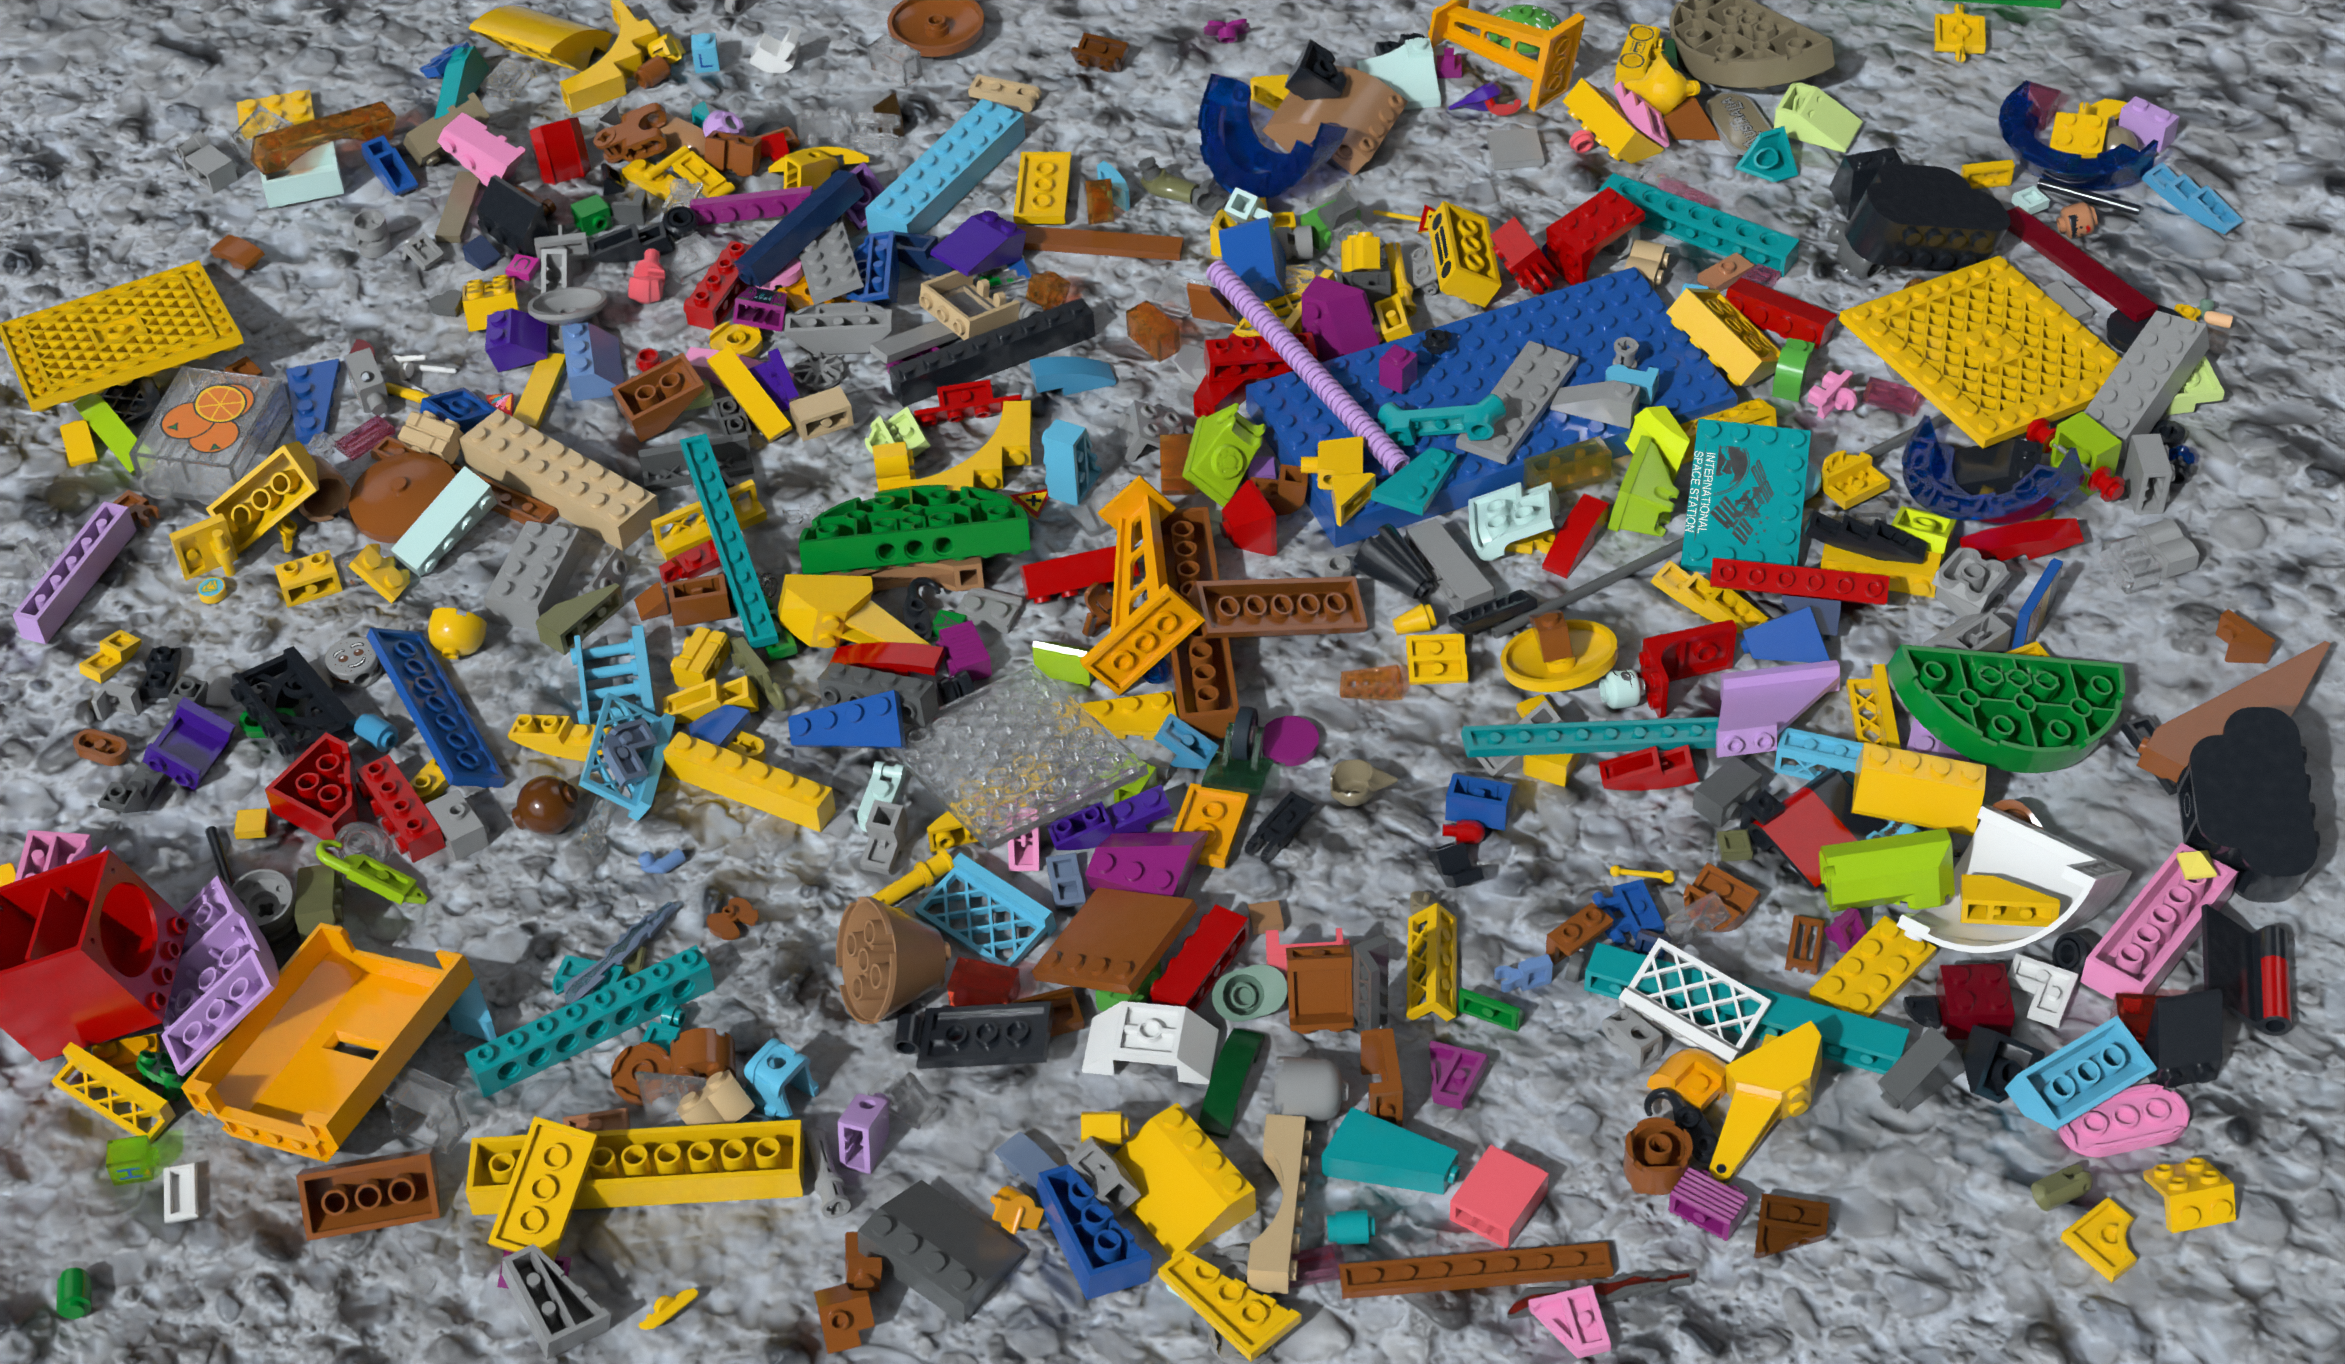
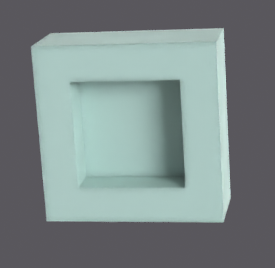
(2031, 200)

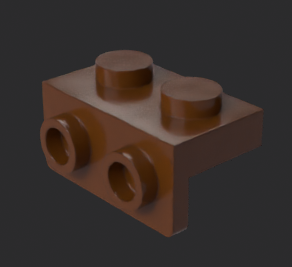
(1101, 52)

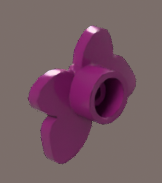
(1227, 31)

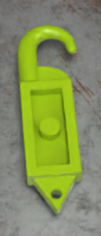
(372, 875)

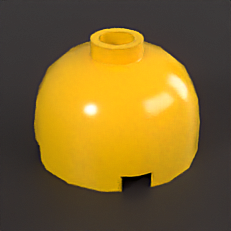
(455, 633)

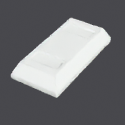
(180, 1193)

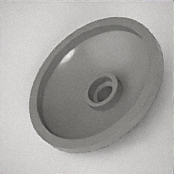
(567, 305)

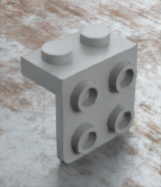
(1144, 425)

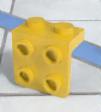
(2193, 1194)

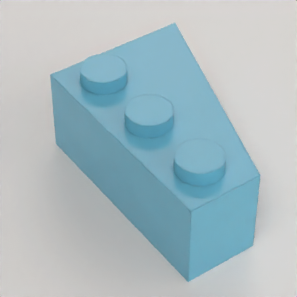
(1069, 462)

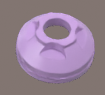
(717, 122)

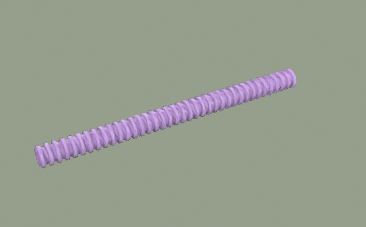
(1307, 367)

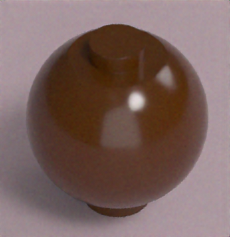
(546, 805)

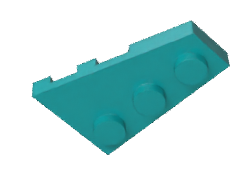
(1417, 482)

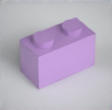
(2149, 122)

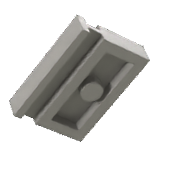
(990, 609)

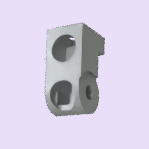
(1634, 1037)

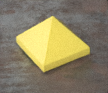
(2196, 865)

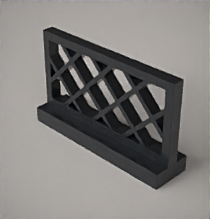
(146, 389)

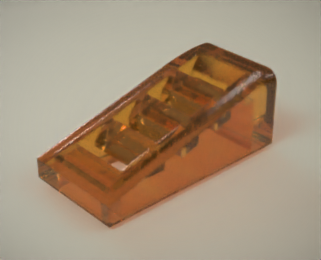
(1388, 676)

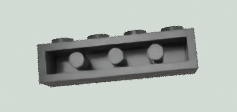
(847, 683)

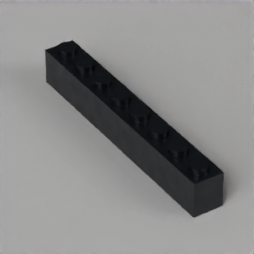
(992, 351)

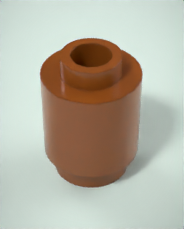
(652, 72)

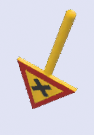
(1426, 215)
(1032, 501)

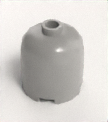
(1309, 1088)

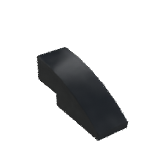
(630, 243)

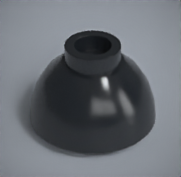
(680, 221)
(2071, 952)

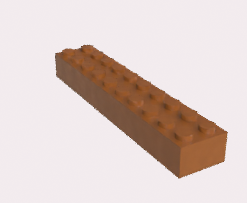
(1199, 665)

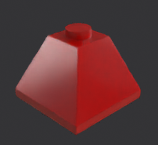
(1250, 521)

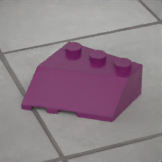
(1337, 318)
(1146, 862)

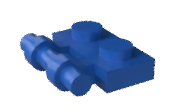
(1636, 908)

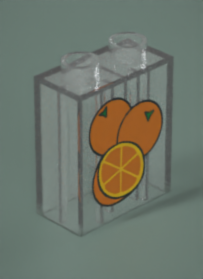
(209, 433)

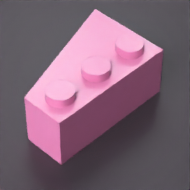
(479, 149)
(50, 850)

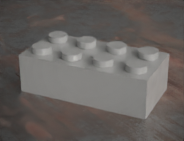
(534, 574)

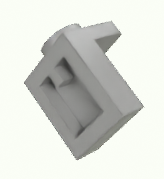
(422, 251)

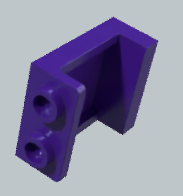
(189, 744)

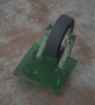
(1233, 767)

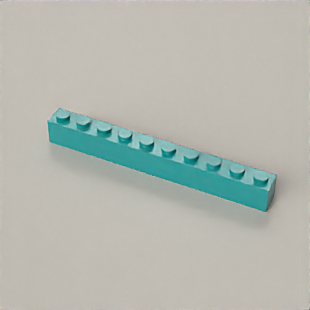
(1845, 1035)

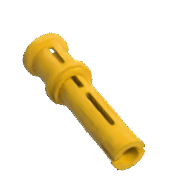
(1398, 277)
(923, 874)

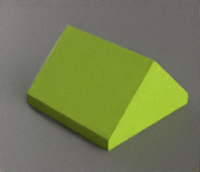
(1061, 661)

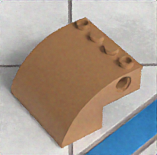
(1364, 108)

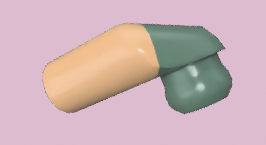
(2211, 316)

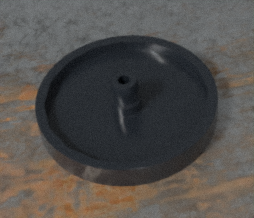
(2123, 331)

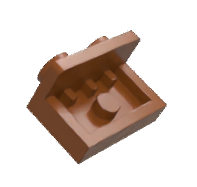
(1576, 932)

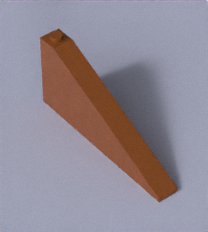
(2277, 688)

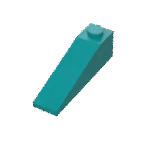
(461, 77)

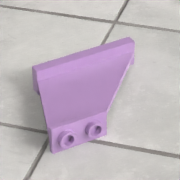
(1766, 701)

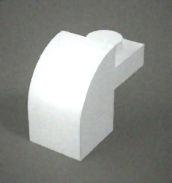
(776, 56)

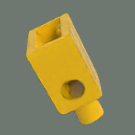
(808, 168)
(1334, 459)

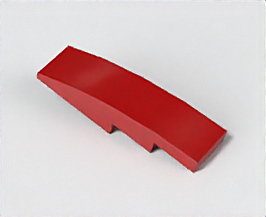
(2028, 538)
(891, 657)

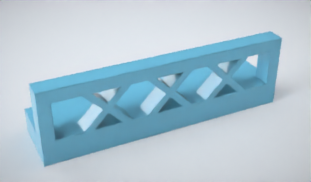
(1815, 749)

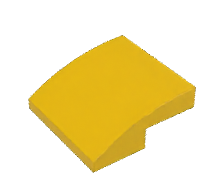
(1436, 659)

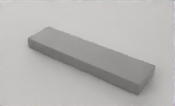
(912, 341)

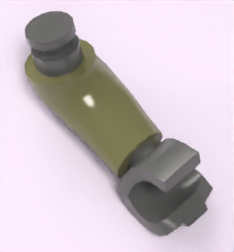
(1171, 187)

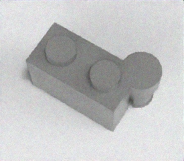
(206, 163)

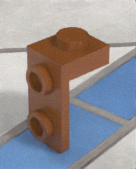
(860, 1271)

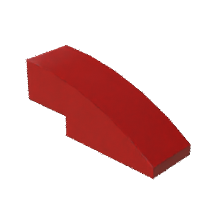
(1576, 536)
(1649, 770)

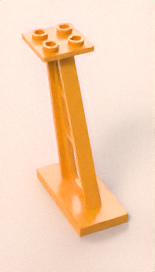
(1557, 46)
(1164, 619)

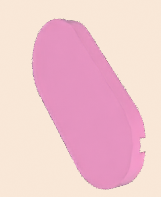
(2128, 1122)

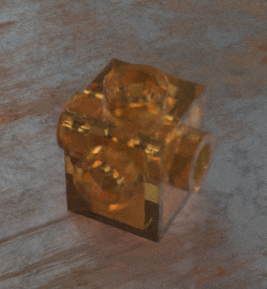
(1048, 289)

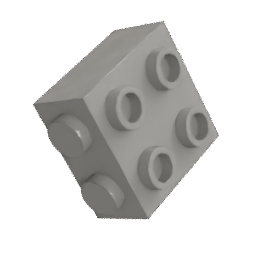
(2148, 474)

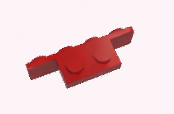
(963, 401)

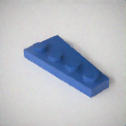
(312, 396)
(862, 722)

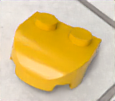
(1851, 478)

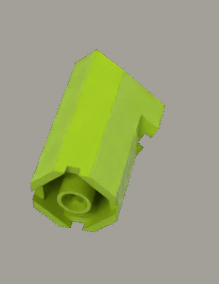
(1888, 870)

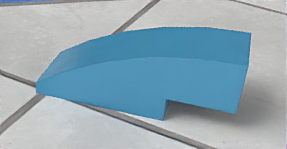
(1070, 374)

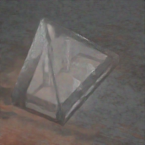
(1696, 919)

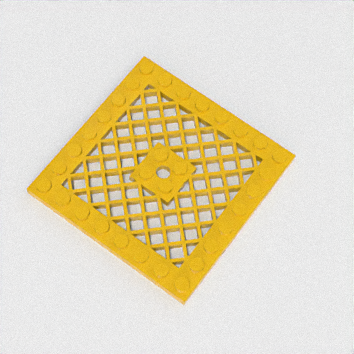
(118, 336)
(1987, 347)

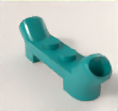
(1475, 420)

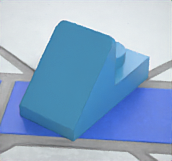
(1188, 744)

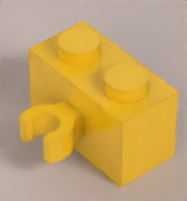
(1393, 319)

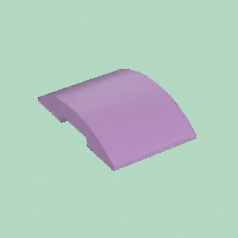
(219, 975)

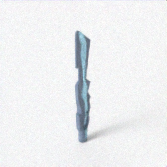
(617, 953)

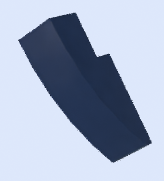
(916, 250)

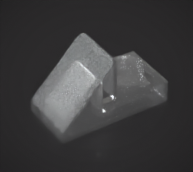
(907, 1098)

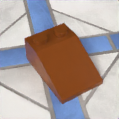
(658, 396)

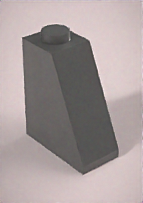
(1921, 1071)

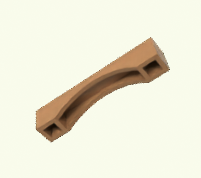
(947, 573)

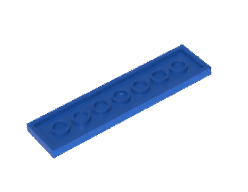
(436, 708)

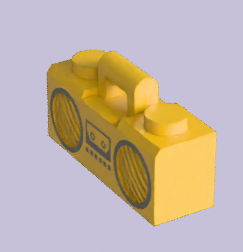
(1638, 53)

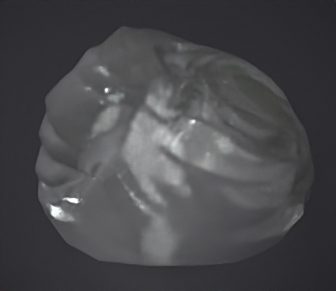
(359, 838)

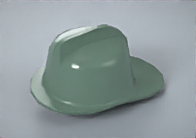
(1249, 993)

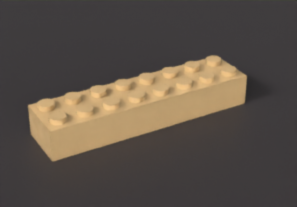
(560, 477)

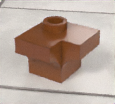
(842, 1315)

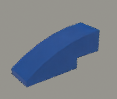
(388, 166)

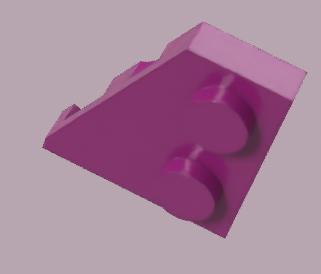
(1454, 1073)

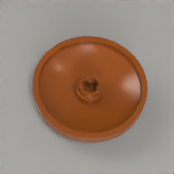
(936, 25)
(396, 493)

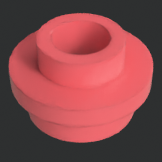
(1582, 141)

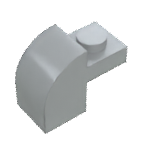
(887, 837)
(1105, 1175)

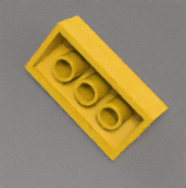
(1609, 123)
(267, 494)
(1918, 789)

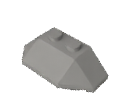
(838, 327)

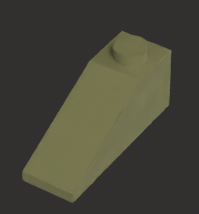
(578, 617)

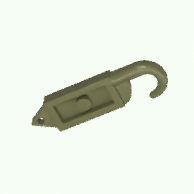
(757, 672)

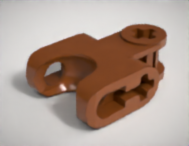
(633, 135)

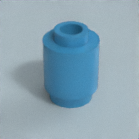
(376, 732)

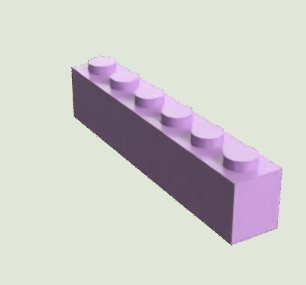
(74, 573)

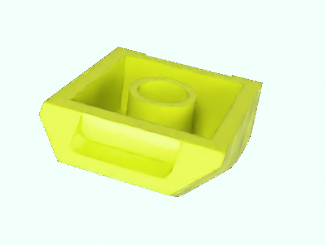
(1665, 432)
(1926, 526)

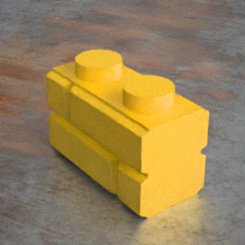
(701, 657)

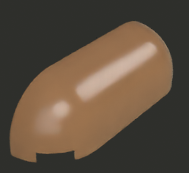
(681, 133)

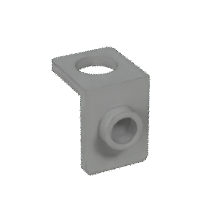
(607, 118)

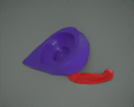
(1485, 99)

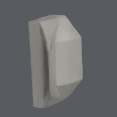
(1190, 366)

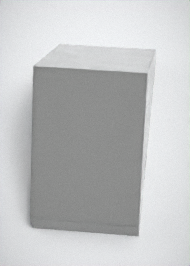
(555, 269)

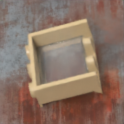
(966, 307)

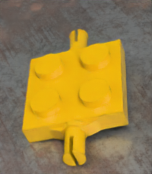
(1959, 33)
(2079, 132)

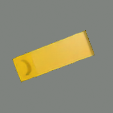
(2001, 902)

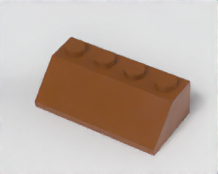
(369, 1193)

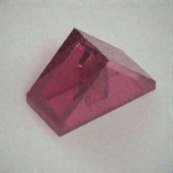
(2045, 103)

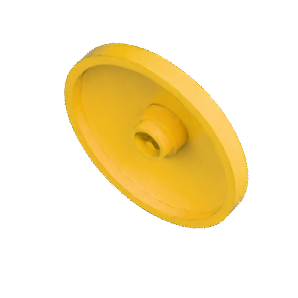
(1593, 656)

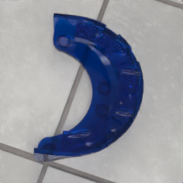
(1239, 155)
(2108, 171)
(1932, 484)

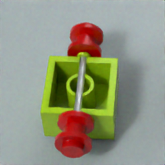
(2095, 447)

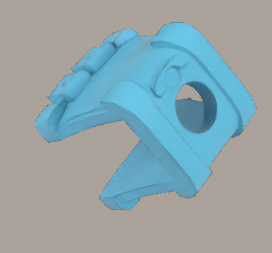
(767, 1083)

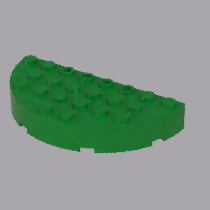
(913, 527)
(2010, 707)

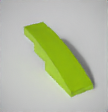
(108, 427)

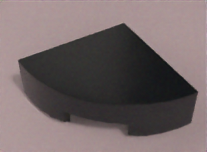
(1923, 1010)

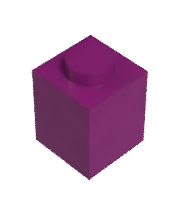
(1398, 369)

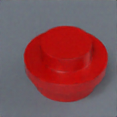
(647, 359)

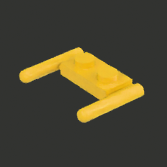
(694, 169)

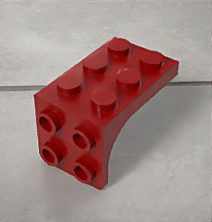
(1586, 230)
(1683, 656)

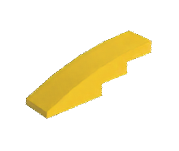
(1707, 601)

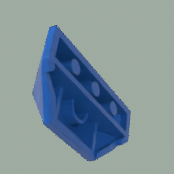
(878, 269)

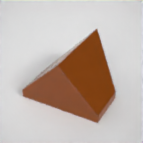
(1689, 122)
(1210, 304)

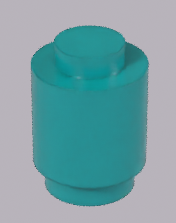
(1350, 1227)

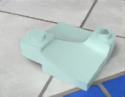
(1408, 72)
(1510, 516)

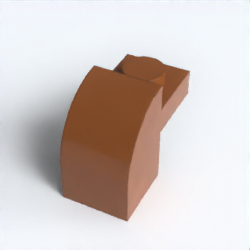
(1287, 492)

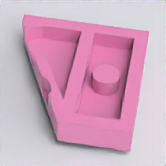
(1573, 1320)

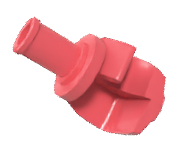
(648, 279)

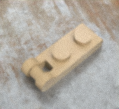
(1005, 92)

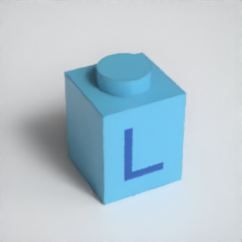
(705, 52)

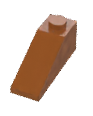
(1551, 635)

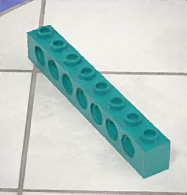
(1707, 226)
(589, 1021)

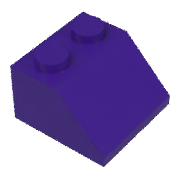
(515, 339)

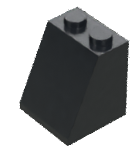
(1856, 175)

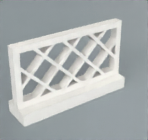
(1679, 1026)

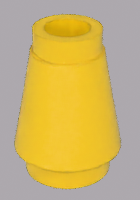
(1415, 620)

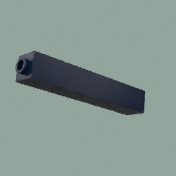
(799, 228)

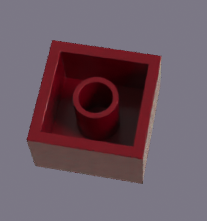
(1972, 997)

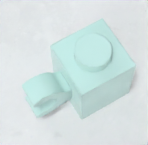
(1246, 207)

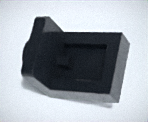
(1761, 808)

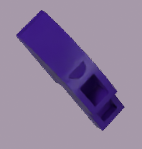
(1095, 823)

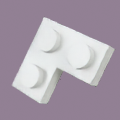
(2049, 984)

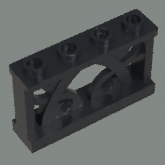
(278, 726)

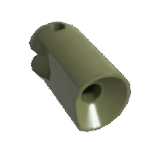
(2061, 1187)

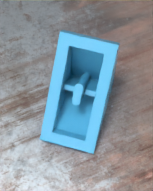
(471, 1014)

